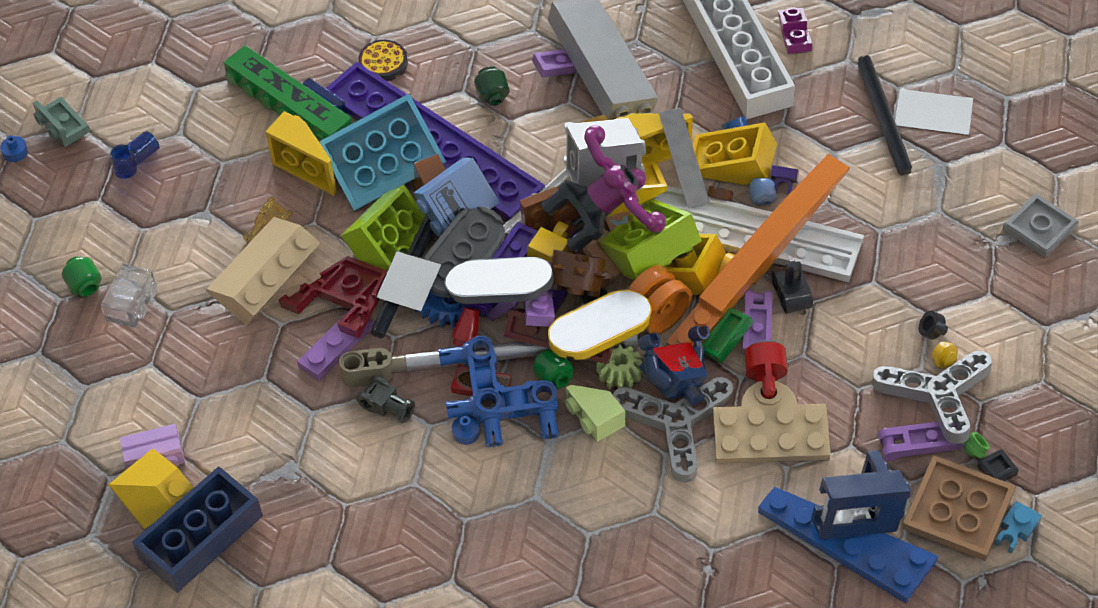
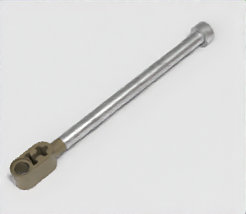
(382, 364)

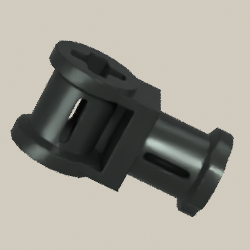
(383, 398)

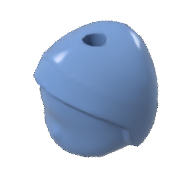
(762, 191)

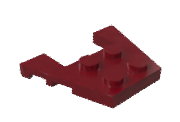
(347, 284)

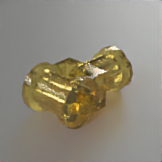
(267, 212)

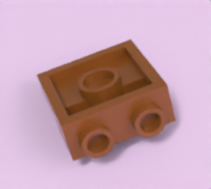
(536, 217)

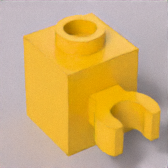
(546, 241)

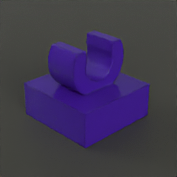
(784, 175)

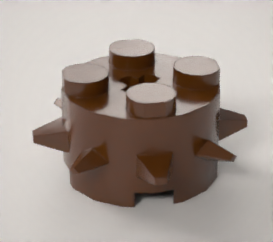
(578, 273)

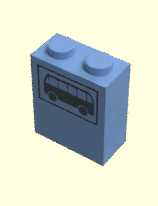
(452, 192)

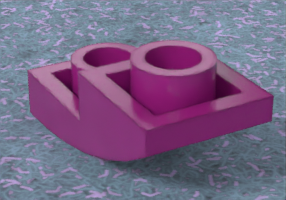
(794, 30)

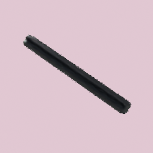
(884, 115)
(389, 308)

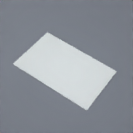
(934, 111)

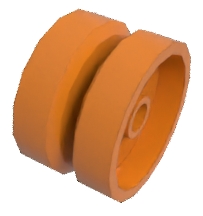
(666, 295)

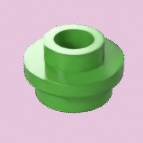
(976, 446)

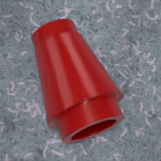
(467, 326)

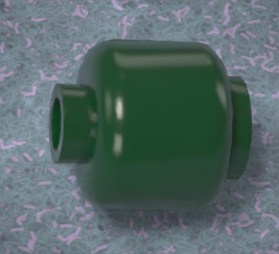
(491, 85)

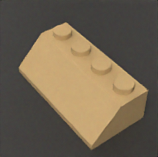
(262, 268)

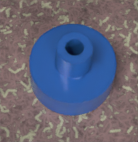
(741, 121)
(14, 148)
(466, 430)

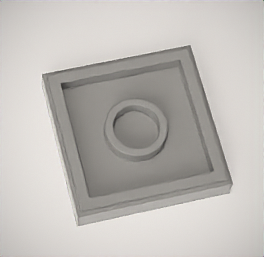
(1040, 225)

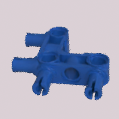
(510, 401)

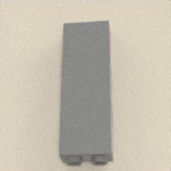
(602, 58)

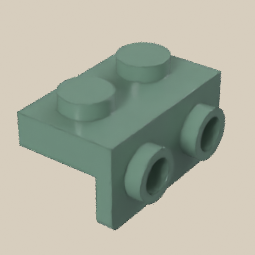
(60, 121)

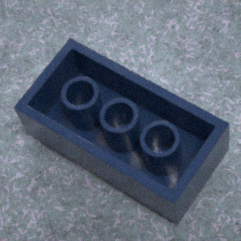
(197, 529)

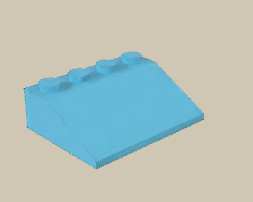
(380, 151)

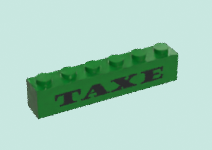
(283, 93)

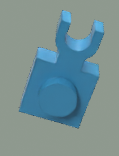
(1018, 523)

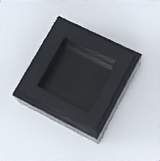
(998, 466)

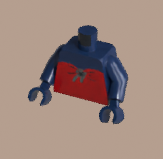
(676, 368)

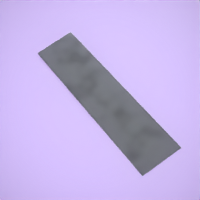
(684, 157)

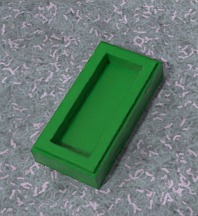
(726, 335)

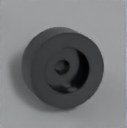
(932, 325)

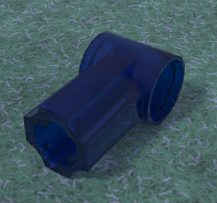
(128, 156)

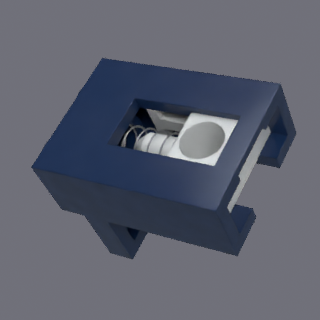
(862, 502)

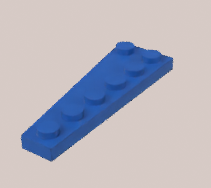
(876, 557)

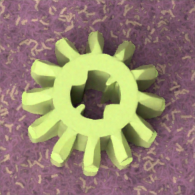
(622, 368)

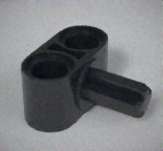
(792, 287)

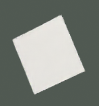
(408, 281)

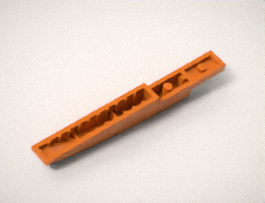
(762, 247)

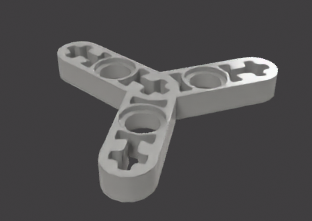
(933, 387)
(682, 427)

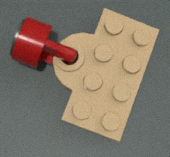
(770, 421)

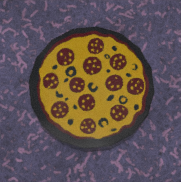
(384, 58)

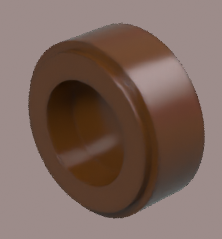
(720, 193)

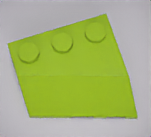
(385, 228)
(637, 249)

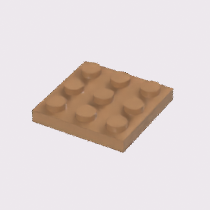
(959, 507)

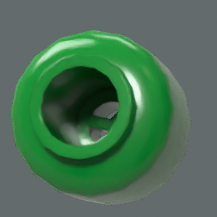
(81, 276)
(553, 368)

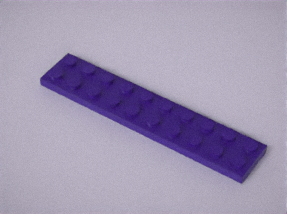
(367, 92)

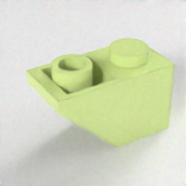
(597, 410)

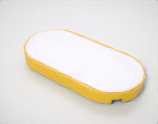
(599, 324)

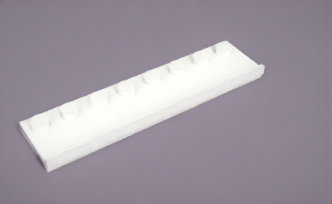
(817, 246)

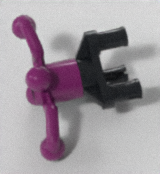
(602, 196)

